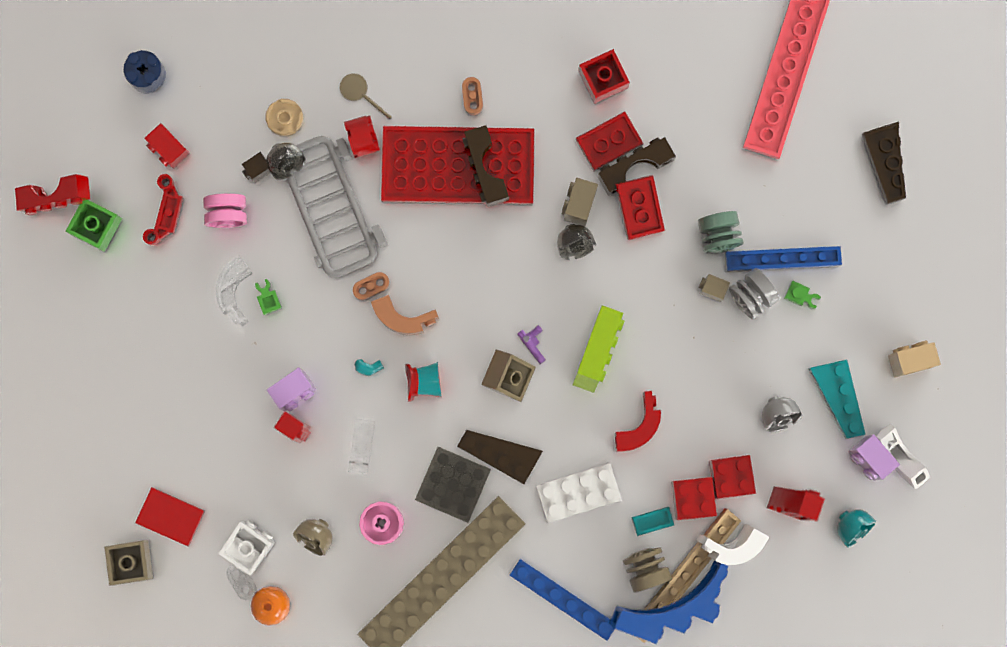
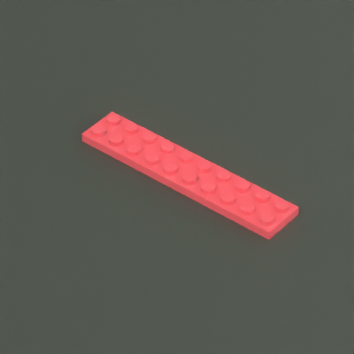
(785, 77)

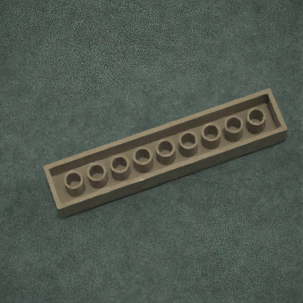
(443, 576)

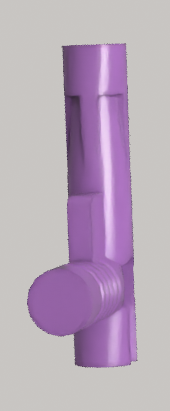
(532, 342)

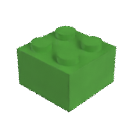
(94, 225)

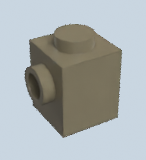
(714, 287)

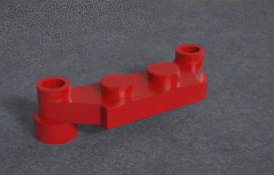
(168, 212)

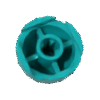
(854, 525)

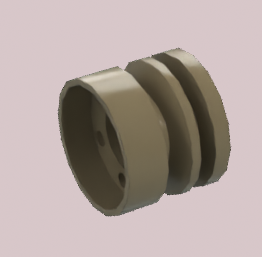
(647, 569)

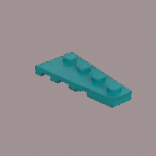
(838, 389)

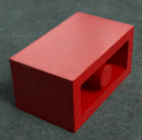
(168, 147)

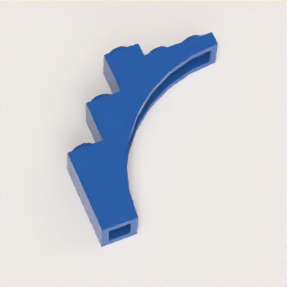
(677, 616)

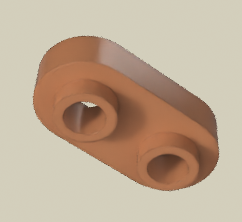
(472, 97)
(371, 286)

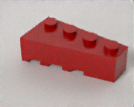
(802, 505)

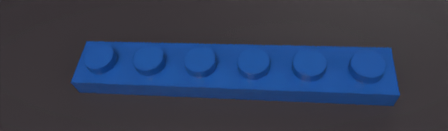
(783, 258)
(562, 599)

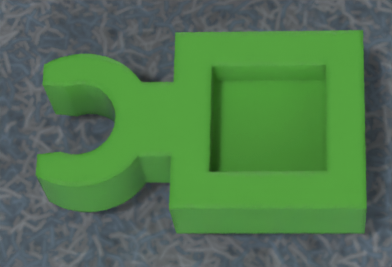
(799, 294)
(268, 300)

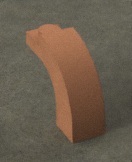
(403, 325)

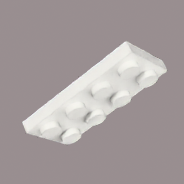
(579, 493)

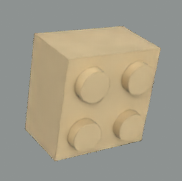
(914, 359)

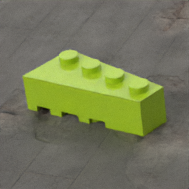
(598, 349)

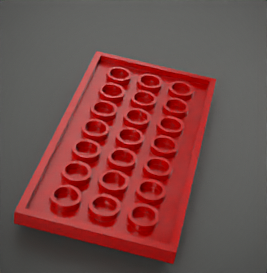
(435, 166)

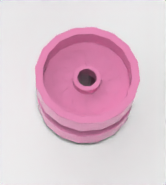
(225, 210)
(370, 523)

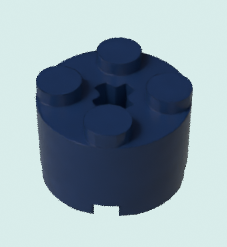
(139, 62)

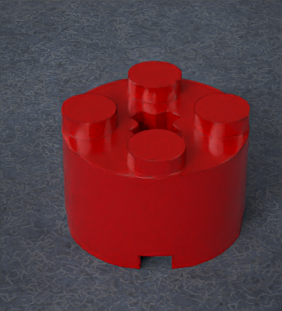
(362, 136)

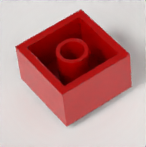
(603, 76)
(732, 477)
(693, 498)

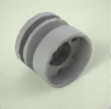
(756, 291)

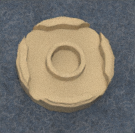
(284, 117)

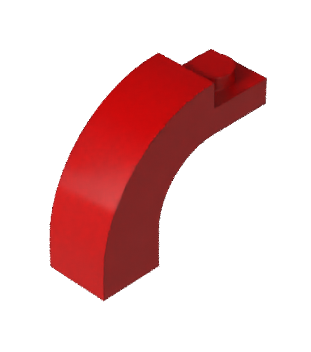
(636, 438)

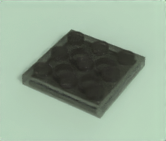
(453, 484)

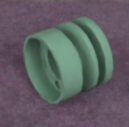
(720, 232)

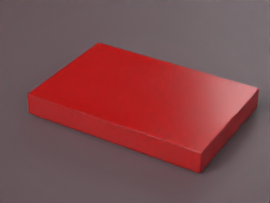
(609, 141)
(640, 207)
(170, 516)

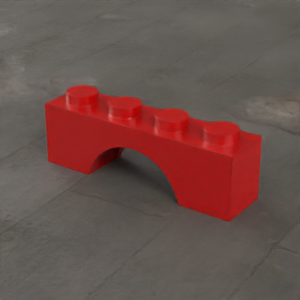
(71, 190)

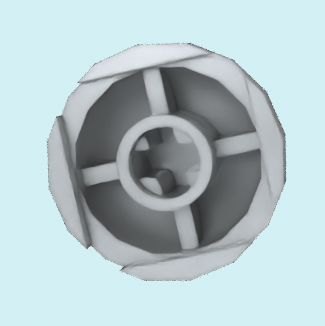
(779, 413)

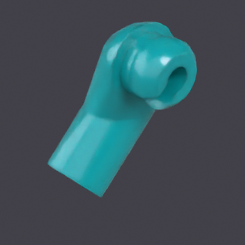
(367, 369)

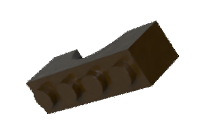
(656, 154)
(492, 188)

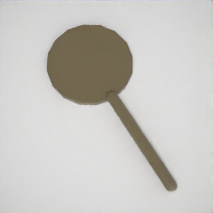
(354, 88)

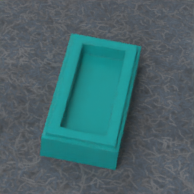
(653, 521)

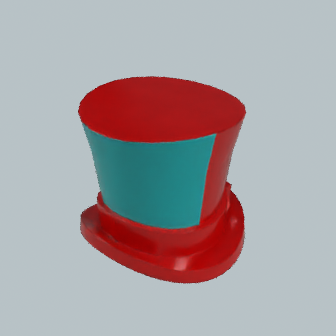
(423, 381)

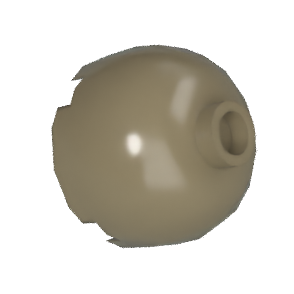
(315, 536)

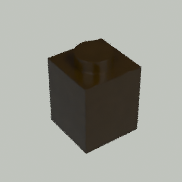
(255, 168)

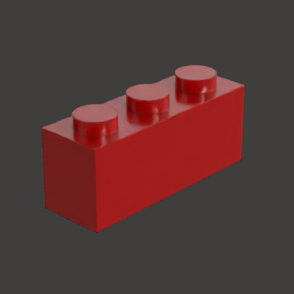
(293, 427)

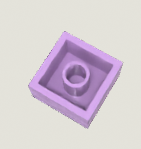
(291, 390)
(873, 458)

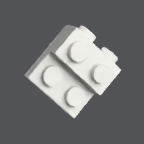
(247, 546)

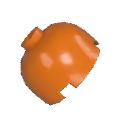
(270, 605)

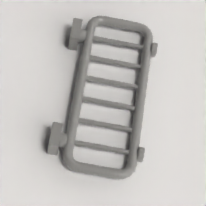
(370, 239)

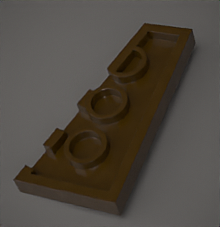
(886, 158)
(503, 455)

